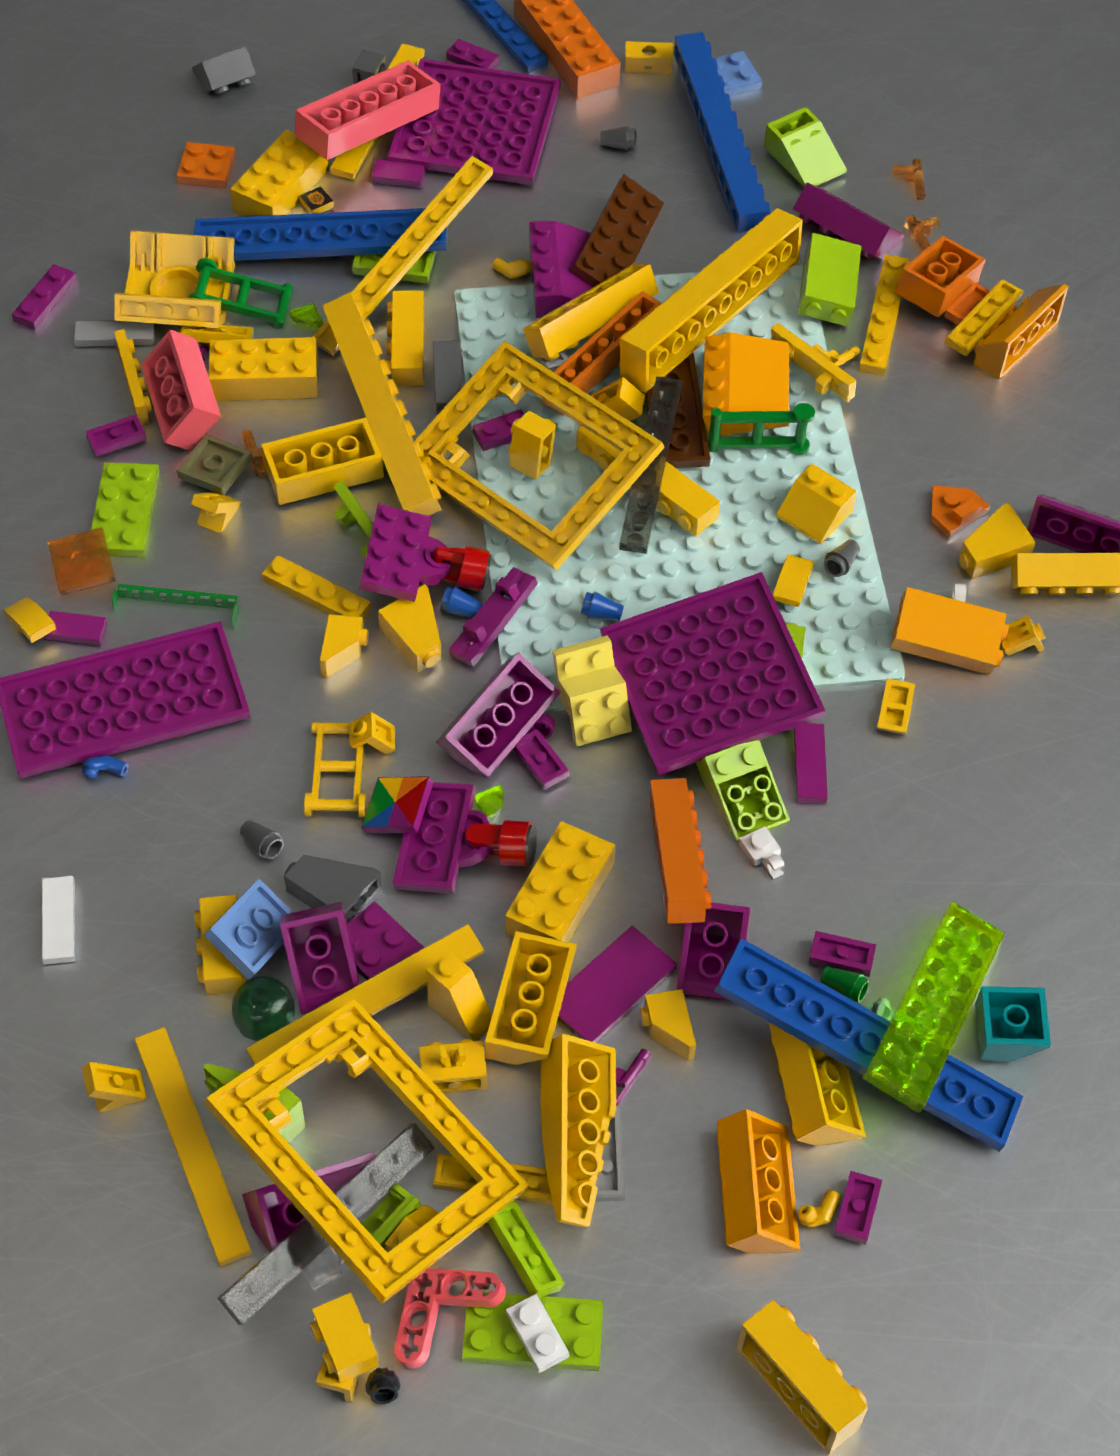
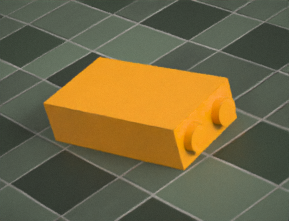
(949, 631)

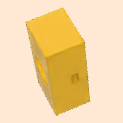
(660, 59)

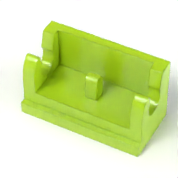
(391, 1213)

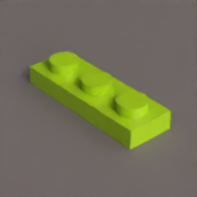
(525, 1251)

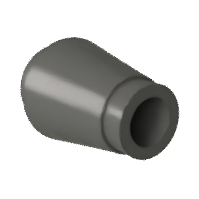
(619, 138)
(841, 558)
(262, 839)

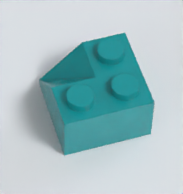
(1011, 1022)

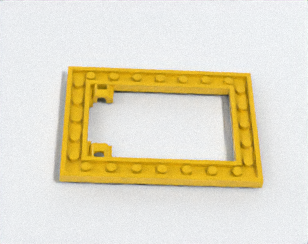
(496, 377)
(349, 1029)

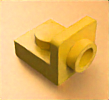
(1022, 635)
(374, 731)

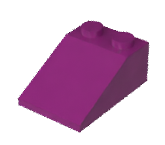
(709, 947)
(319, 954)

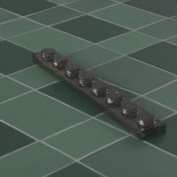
(646, 489)
(305, 1243)

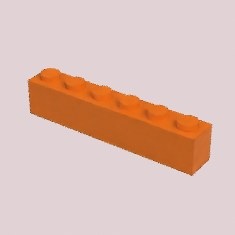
(602, 351)
(678, 851)

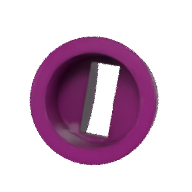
(544, 719)

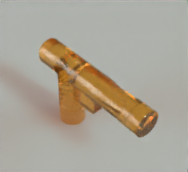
(913, 174)
(921, 229)
(257, 462)

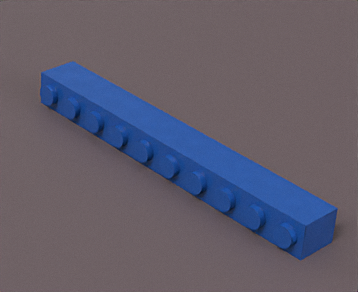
(720, 131)

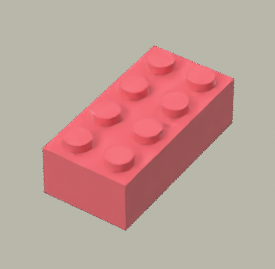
(180, 390)

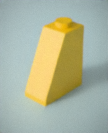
(995, 543)
(413, 629)
(457, 996)

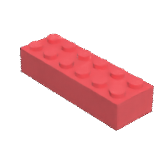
(367, 109)

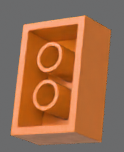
(939, 275)

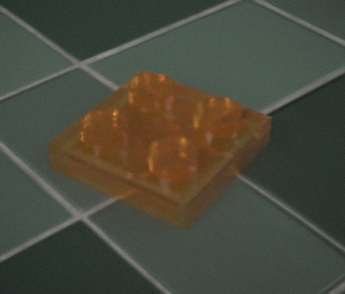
(81, 561)

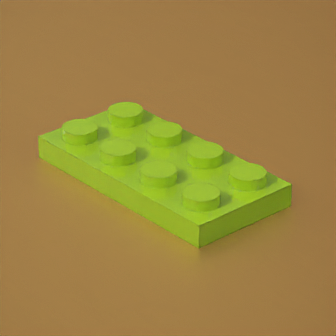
(126, 506)
(493, 1339)

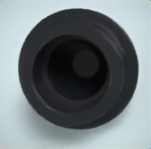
(382, 1385)

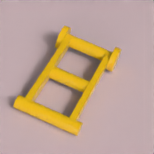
(312, 800)

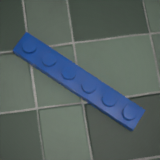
(508, 34)

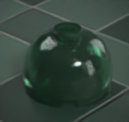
(262, 1007)

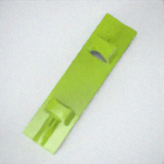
(352, 511)

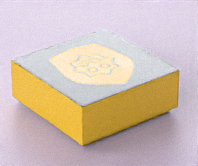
(316, 201)

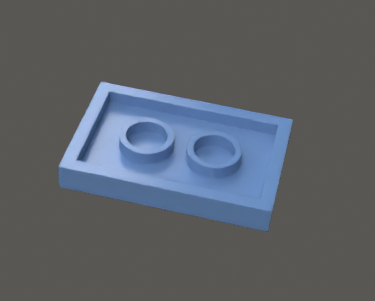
(737, 73)
(250, 929)

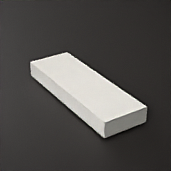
(58, 920)

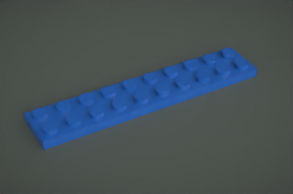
(315, 233)
(852, 1036)

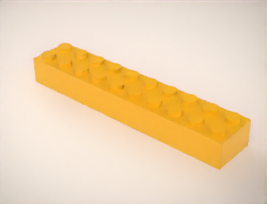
(710, 299)

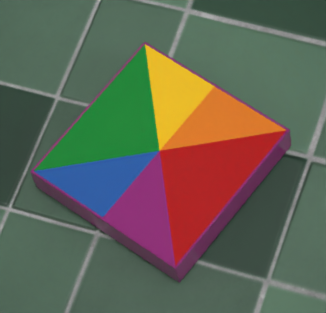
(397, 804)

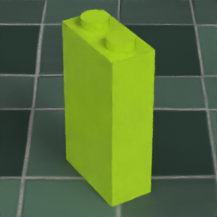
(829, 279)

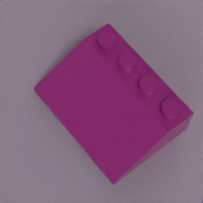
(552, 255)

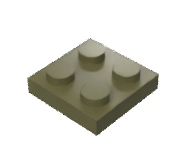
(214, 464)

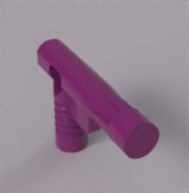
(626, 1078)

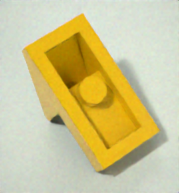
(215, 510)
(113, 1085)

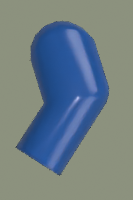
(107, 763)

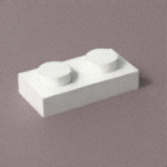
(537, 1333)

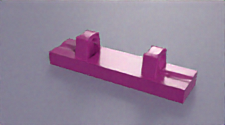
(492, 617)

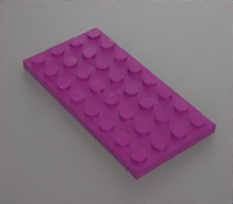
(121, 699)

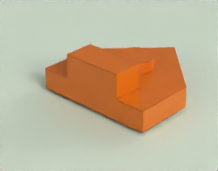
(955, 508)

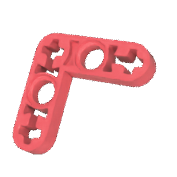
(438, 1295)

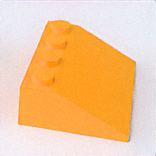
(745, 376)

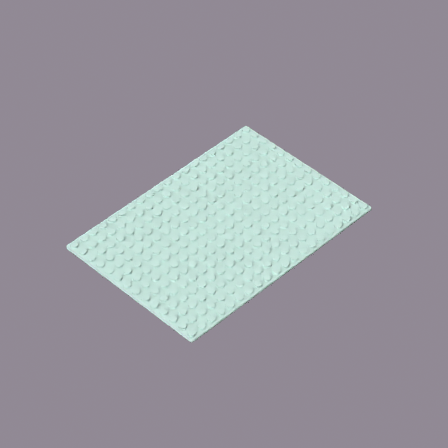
(843, 615)

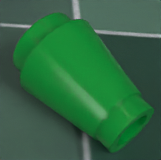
(846, 983)

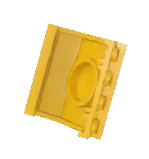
(166, 273)

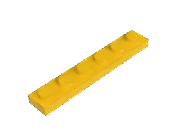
(883, 317)

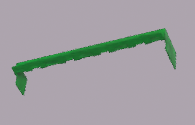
(177, 599)

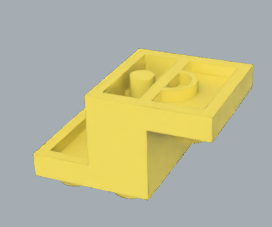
(592, 690)

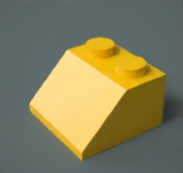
(817, 504)

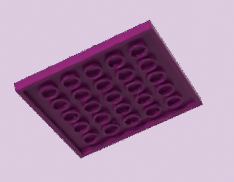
(481, 115)
(712, 673)

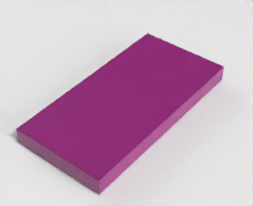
(613, 985)

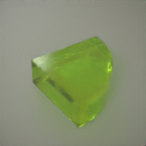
(307, 315)
(490, 801)

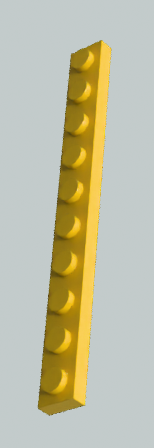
(413, 243)

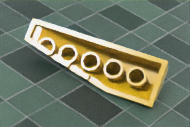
(575, 1120)

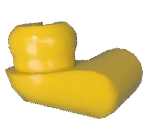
(512, 269)
(821, 1214)

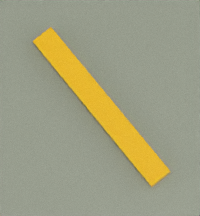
(350, 162)
(379, 990)
(193, 1147)

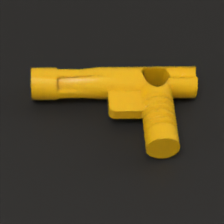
(838, 359)

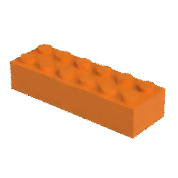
(570, 44)

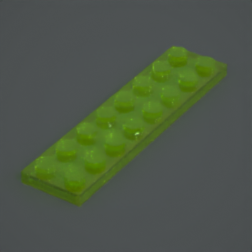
(934, 1007)

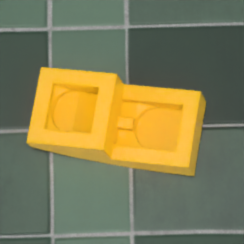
(793, 580)
(30, 619)
(896, 706)

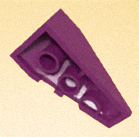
(274, 1214)

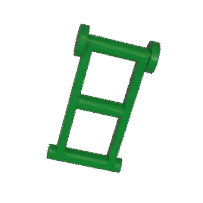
(208, 269)
(798, 444)

